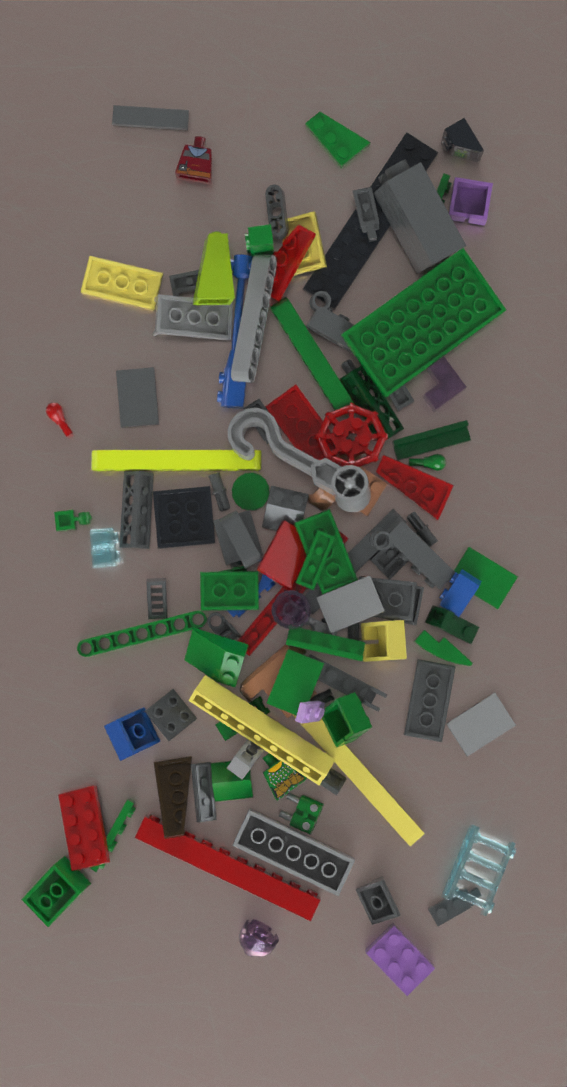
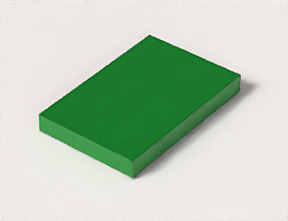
(494, 578)
(229, 590)
(295, 682)

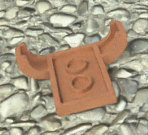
(323, 499)
(265, 675)

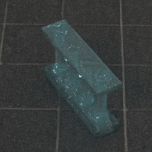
(458, 871)

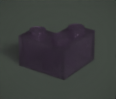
(448, 384)

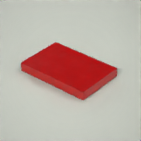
(284, 556)

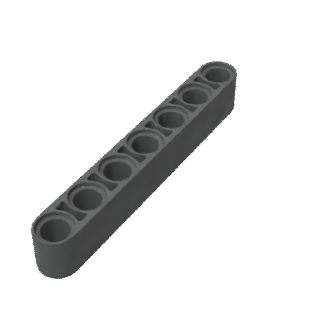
(359, 554)

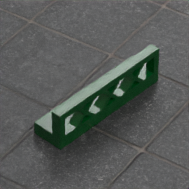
(359, 392)
(431, 440)

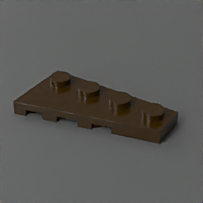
(173, 790)

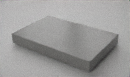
(350, 604)
(481, 724)

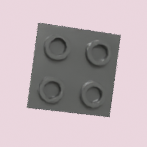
(170, 715)

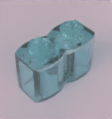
(104, 548)

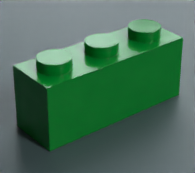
(259, 240)

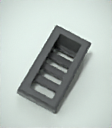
(156, 581)

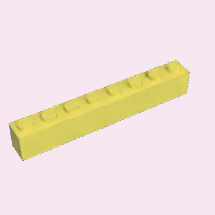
(262, 730)

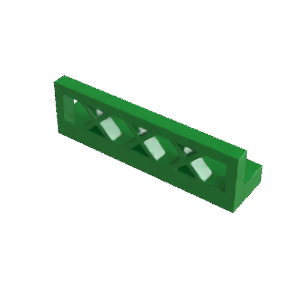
(326, 643)

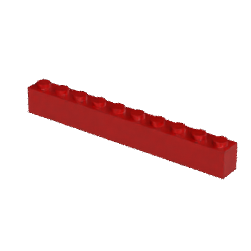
(231, 869)

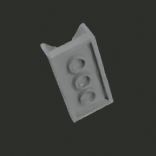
(181, 318)

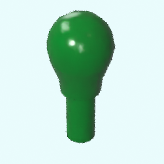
(434, 462)

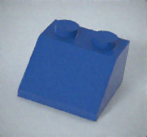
(132, 734)

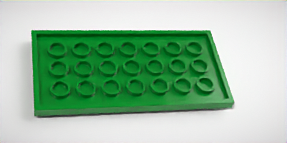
(423, 322)

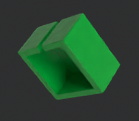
(346, 719)

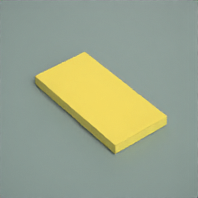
(121, 283)

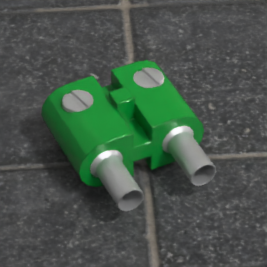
(305, 815)

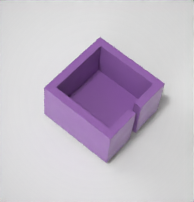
(470, 201)

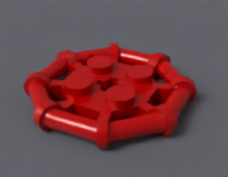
(351, 426)

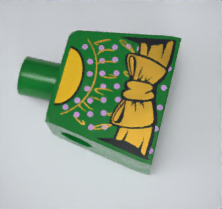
(281, 777)

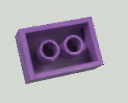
(400, 959)

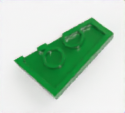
(336, 138)

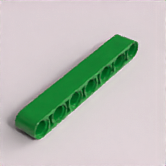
(311, 354)
(133, 634)

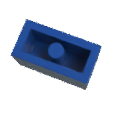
(460, 592)

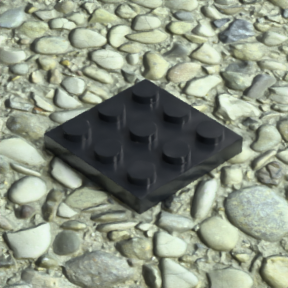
(184, 517)

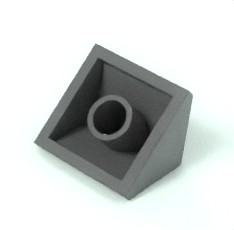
(377, 901)

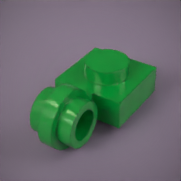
(67, 521)

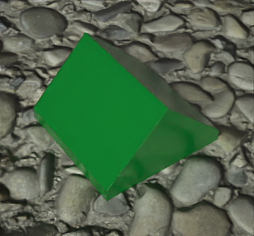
(228, 785)

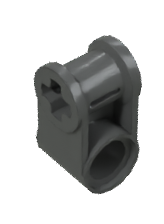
(224, 628)

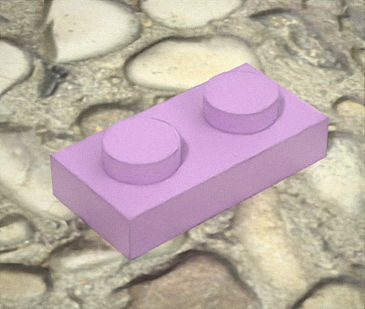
(310, 711)

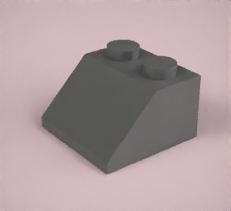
(284, 505)

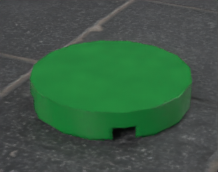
(250, 491)

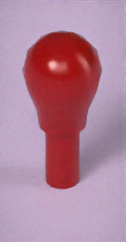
(55, 413)

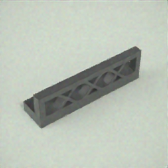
(139, 509)

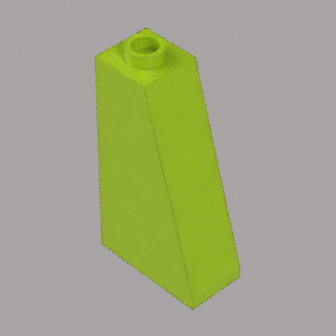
(215, 277)

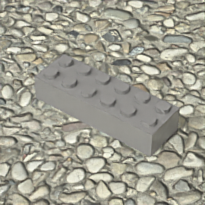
(294, 852)

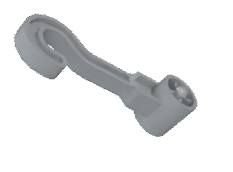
(345, 483)

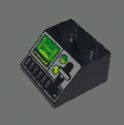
(462, 141)

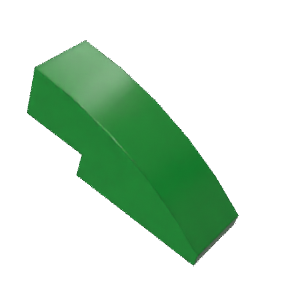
(441, 649)

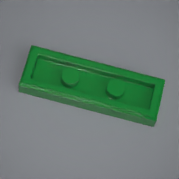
(315, 559)

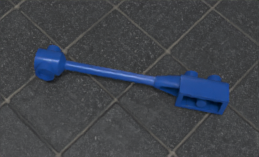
(232, 391)

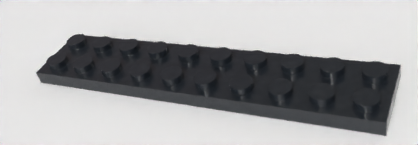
(352, 247)

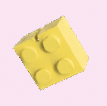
(390, 638)

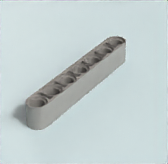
(253, 318)

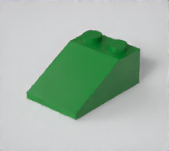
(216, 656)
(56, 891)

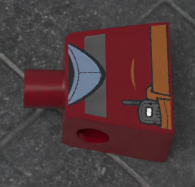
(195, 162)

